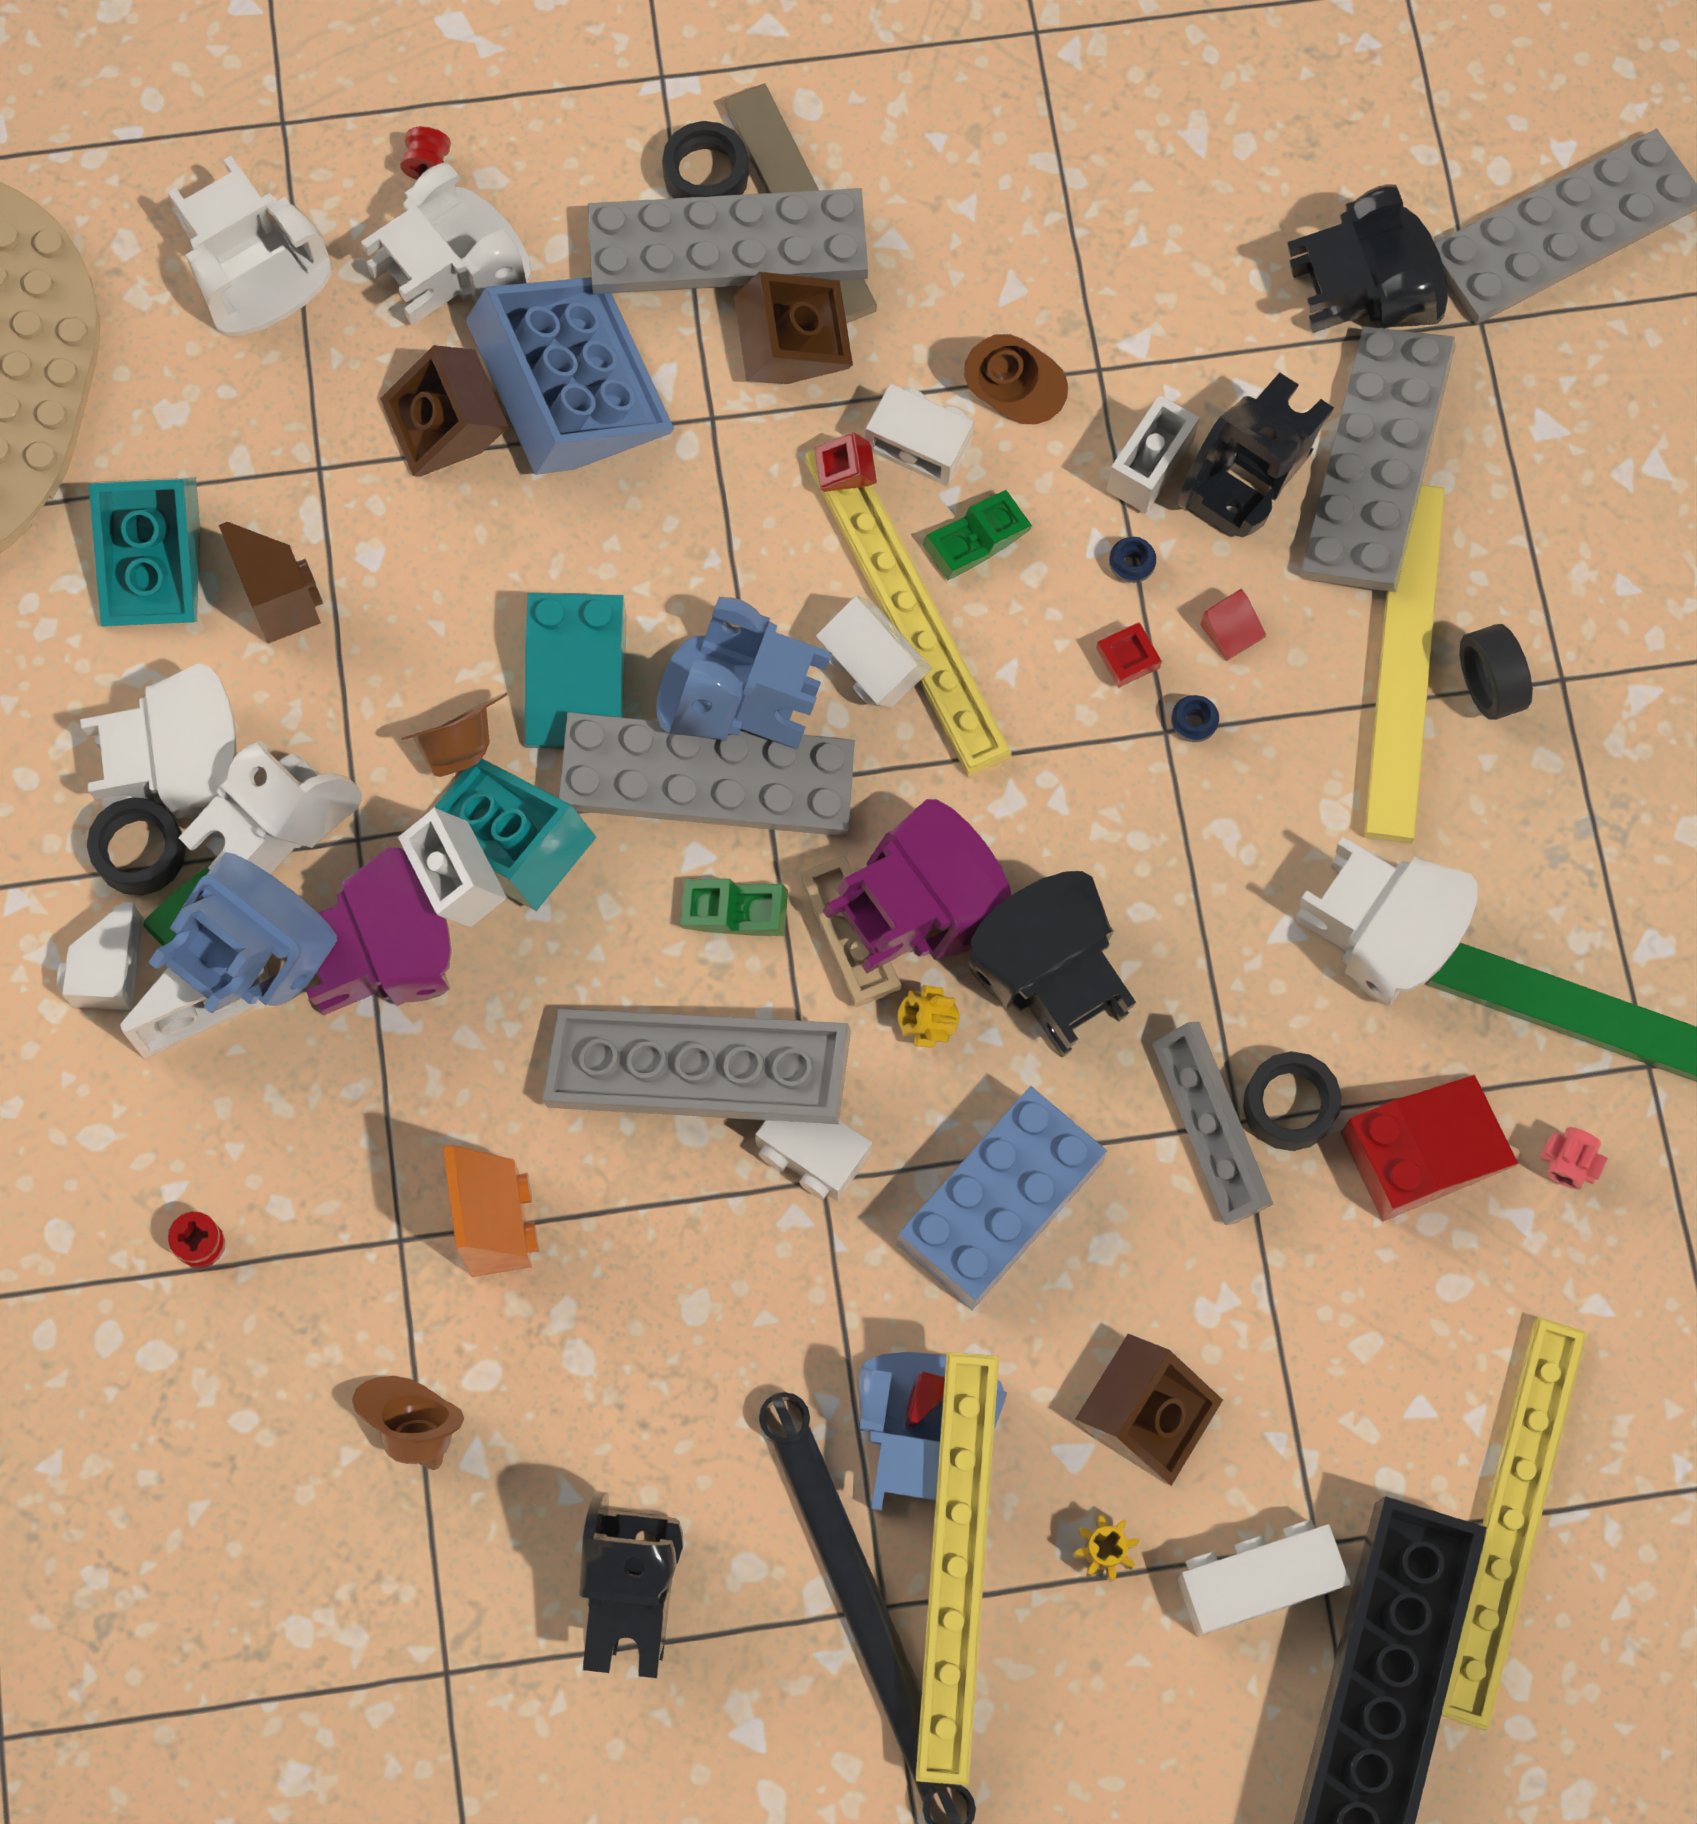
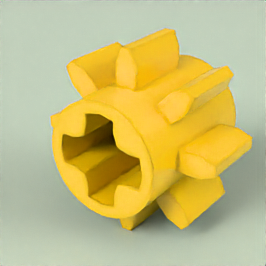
(928, 1016)
(1120, 1547)

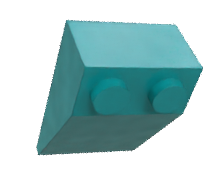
(146, 550)
(572, 662)
(521, 829)

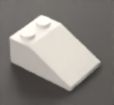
(175, 1013)

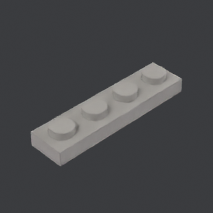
(1212, 1123)

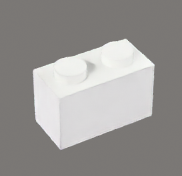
(920, 434)
(1152, 454)
(873, 653)
(452, 867)
(818, 1152)

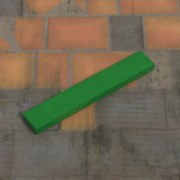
(1570, 1009)

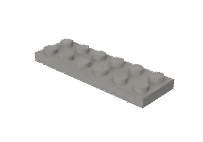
(1567, 226)
(726, 240)
(1378, 459)
(741, 782)
(698, 1066)

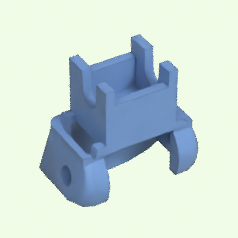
(739, 679)
(232, 930)
(906, 1457)

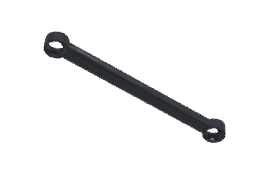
(856, 1592)

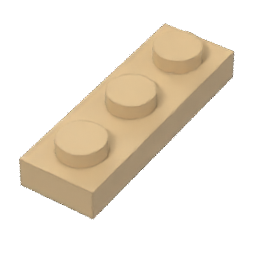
(844, 943)

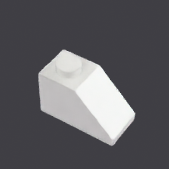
(104, 962)

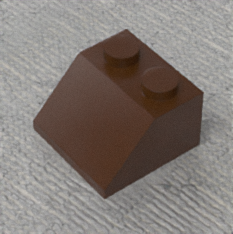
(791, 328)
(443, 410)
(275, 583)
(1149, 1408)

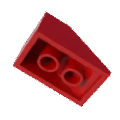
(1427, 1146)

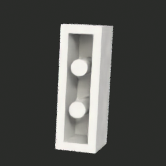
(1262, 1577)

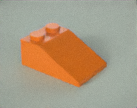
(489, 1211)

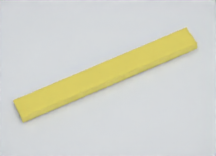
(912, 611)
(1404, 680)
(1513, 1519)
(957, 1569)

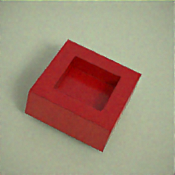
(1128, 654)

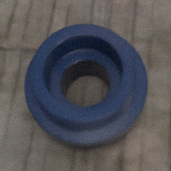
(1136, 548)
(1199, 706)

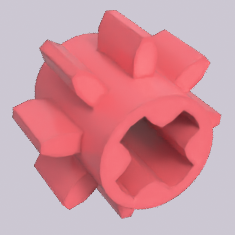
(1573, 1158)

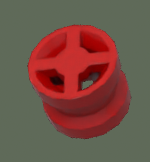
(425, 149)
(200, 1249)

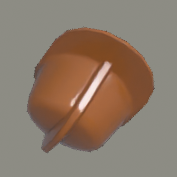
(1016, 379)
(457, 742)
(410, 1419)

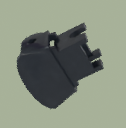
(1373, 266)
(1263, 440)
(1048, 956)
(627, 1583)

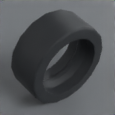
(698, 137)
(1496, 671)
(127, 812)
(1311, 1069)

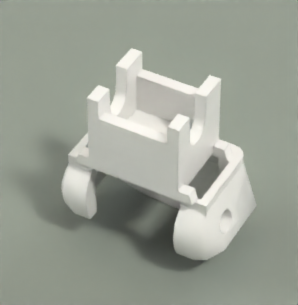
(446, 245)
(242, 261)
(170, 747)
(271, 820)
(1390, 919)

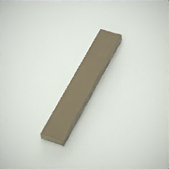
(784, 169)

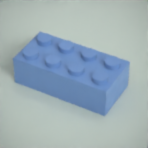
(1001, 1197)

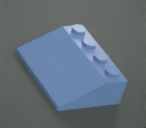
(566, 372)

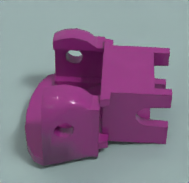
(920, 877)
(384, 938)

